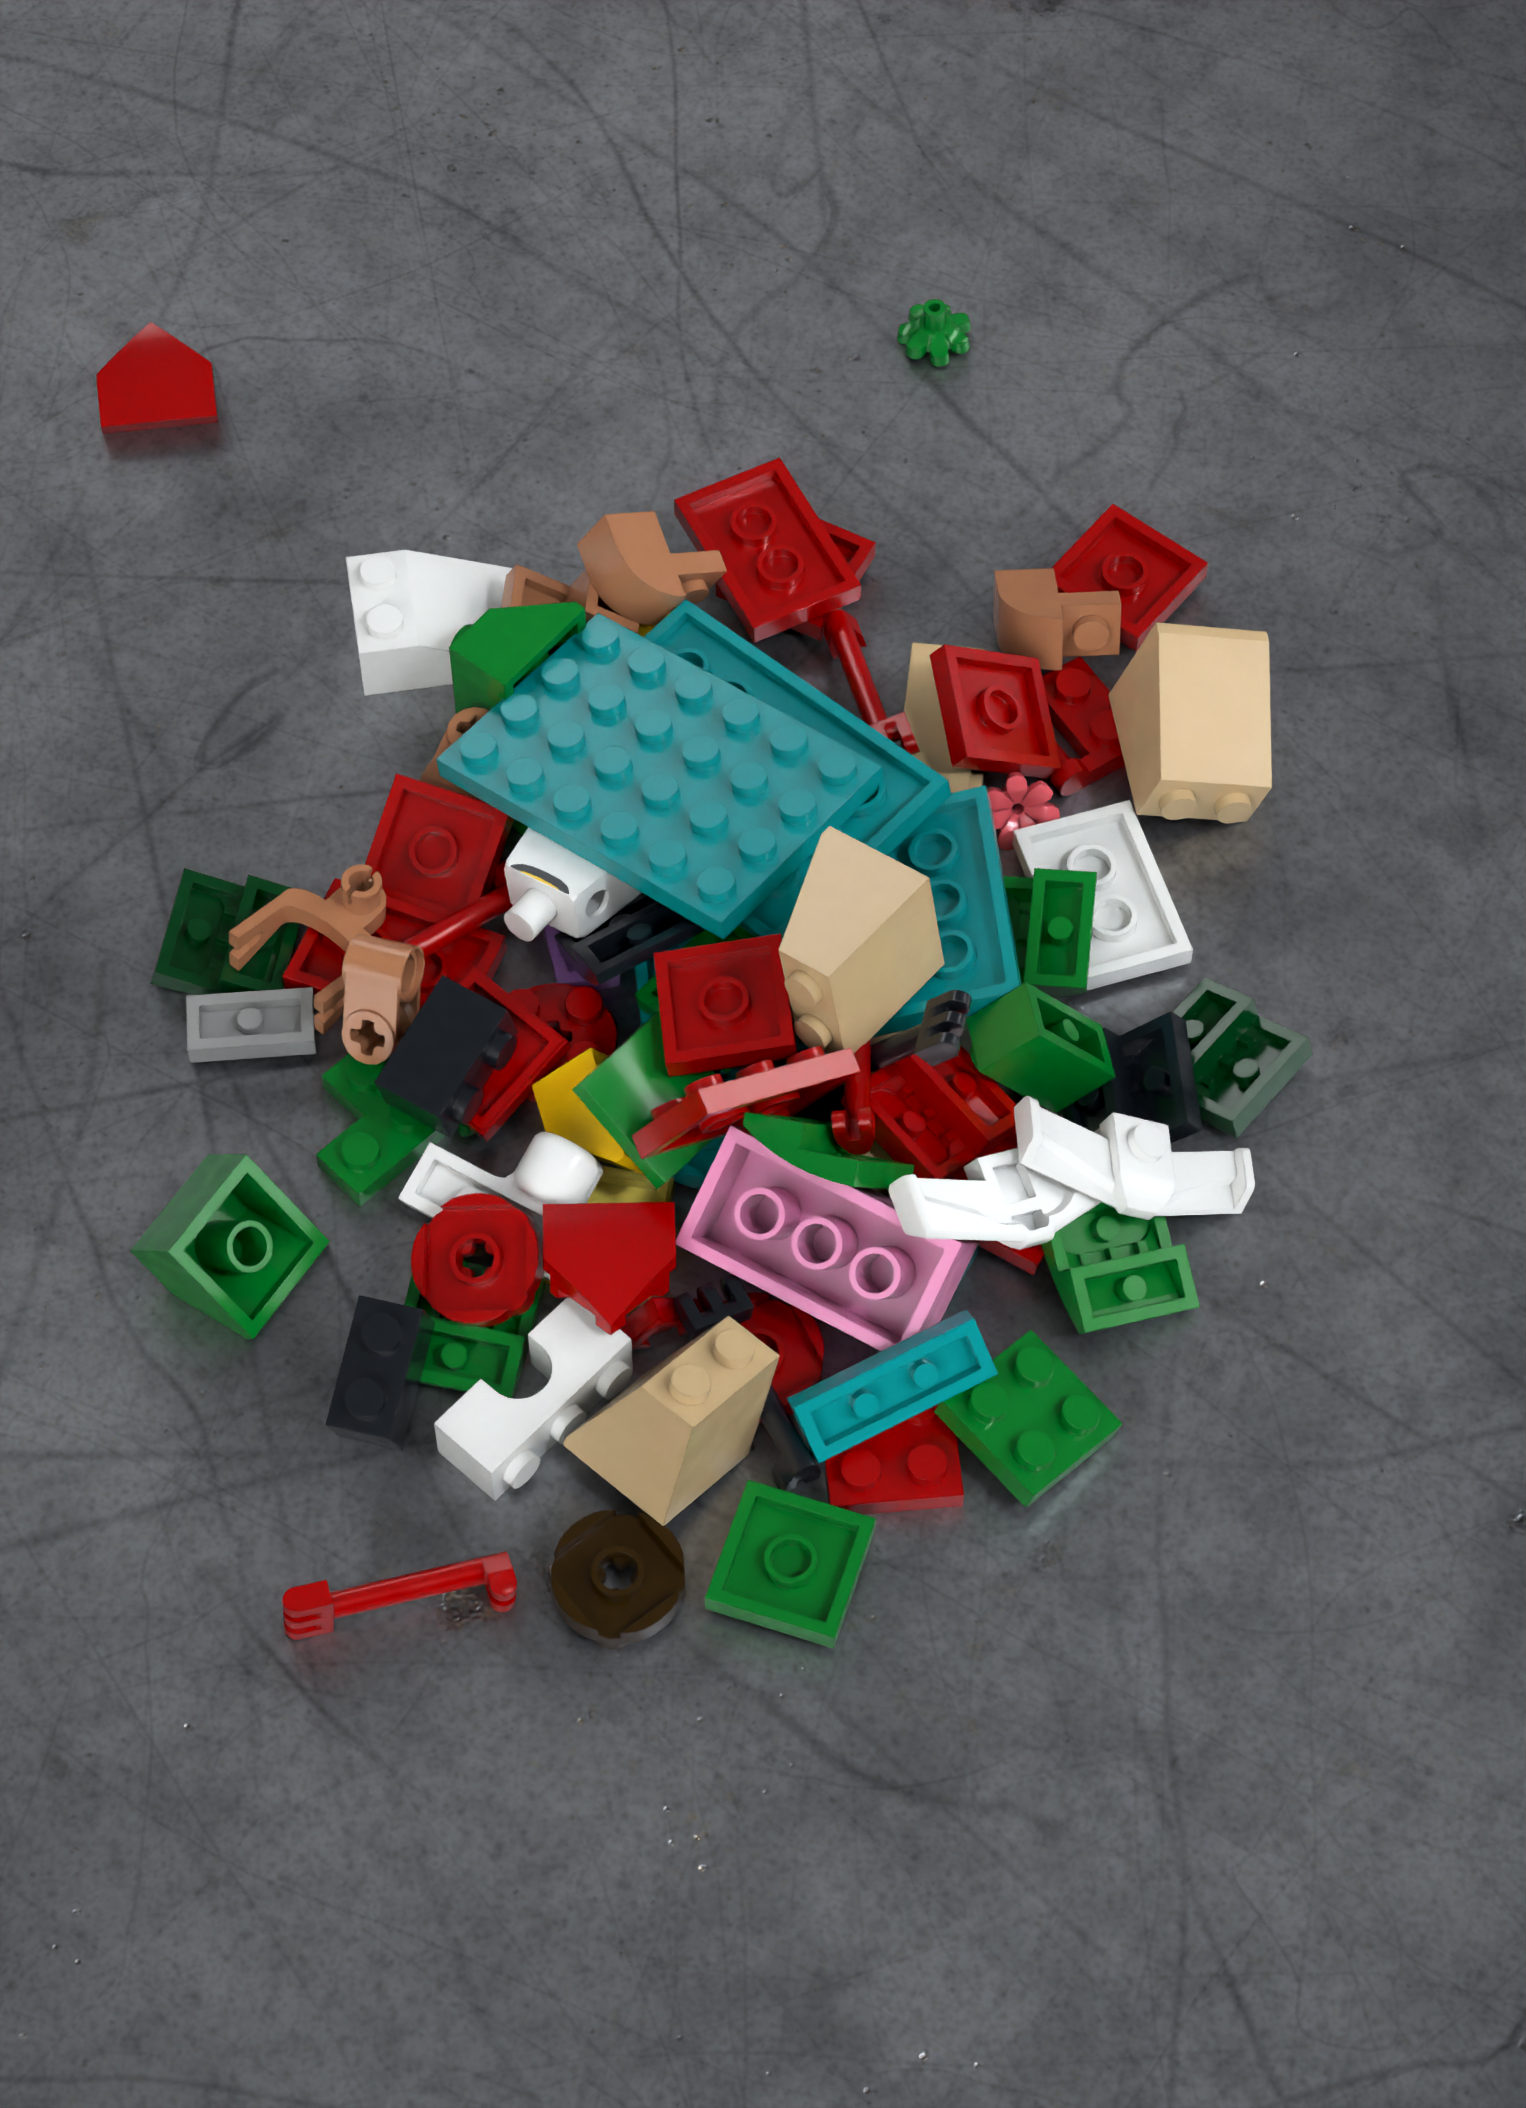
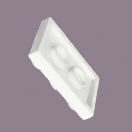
(1134, 914)

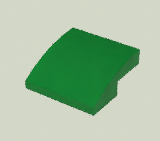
(1053, 928)
(631, 1085)
(813, 1148)
(1118, 1270)
(465, 1354)

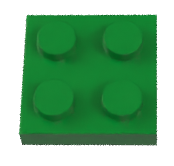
(1030, 1419)
(790, 1563)

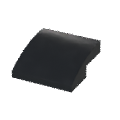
(626, 939)
(1151, 1080)

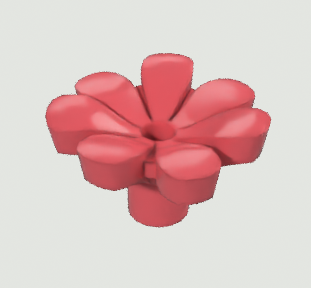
(1020, 807)

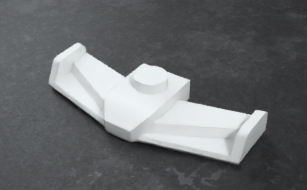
(1132, 1165)
(994, 1204)

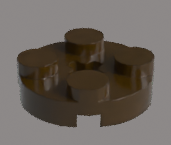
(618, 1615)

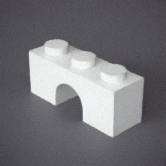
(502, 1438)

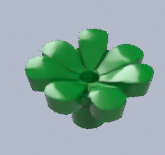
(934, 331)

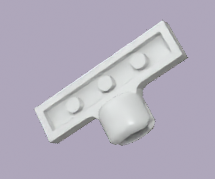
(548, 1173)

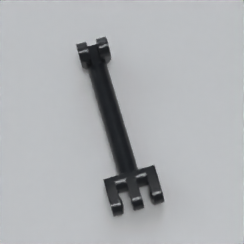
(933, 1039)
(796, 1459)

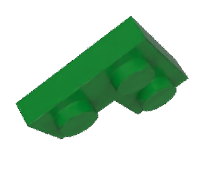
(381, 1139)

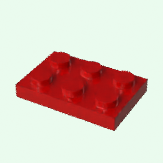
(773, 549)
(320, 960)
(759, 1088)

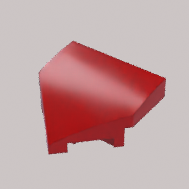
(155, 385)
(609, 1255)

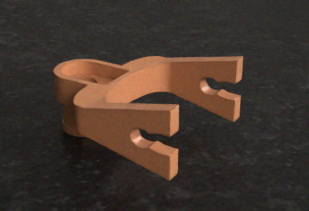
(349, 911)

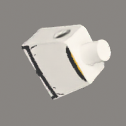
(558, 890)

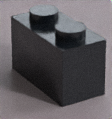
(448, 1057)
(380, 1372)

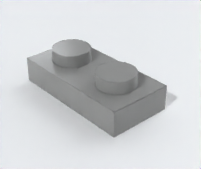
(250, 1024)

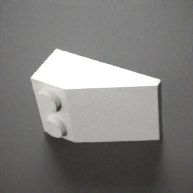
(410, 611)

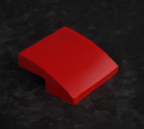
(938, 1114)

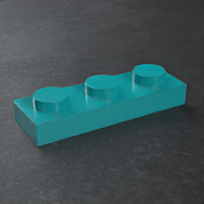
(892, 1386)

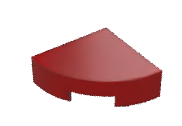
(651, 1319)

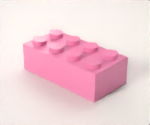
(821, 1245)

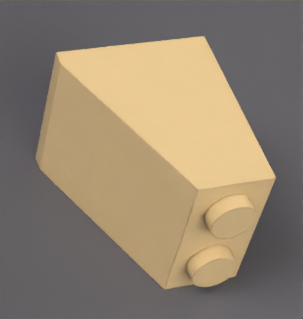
(1196, 722)
(856, 943)
(681, 1421)

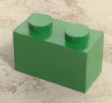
(1039, 1047)

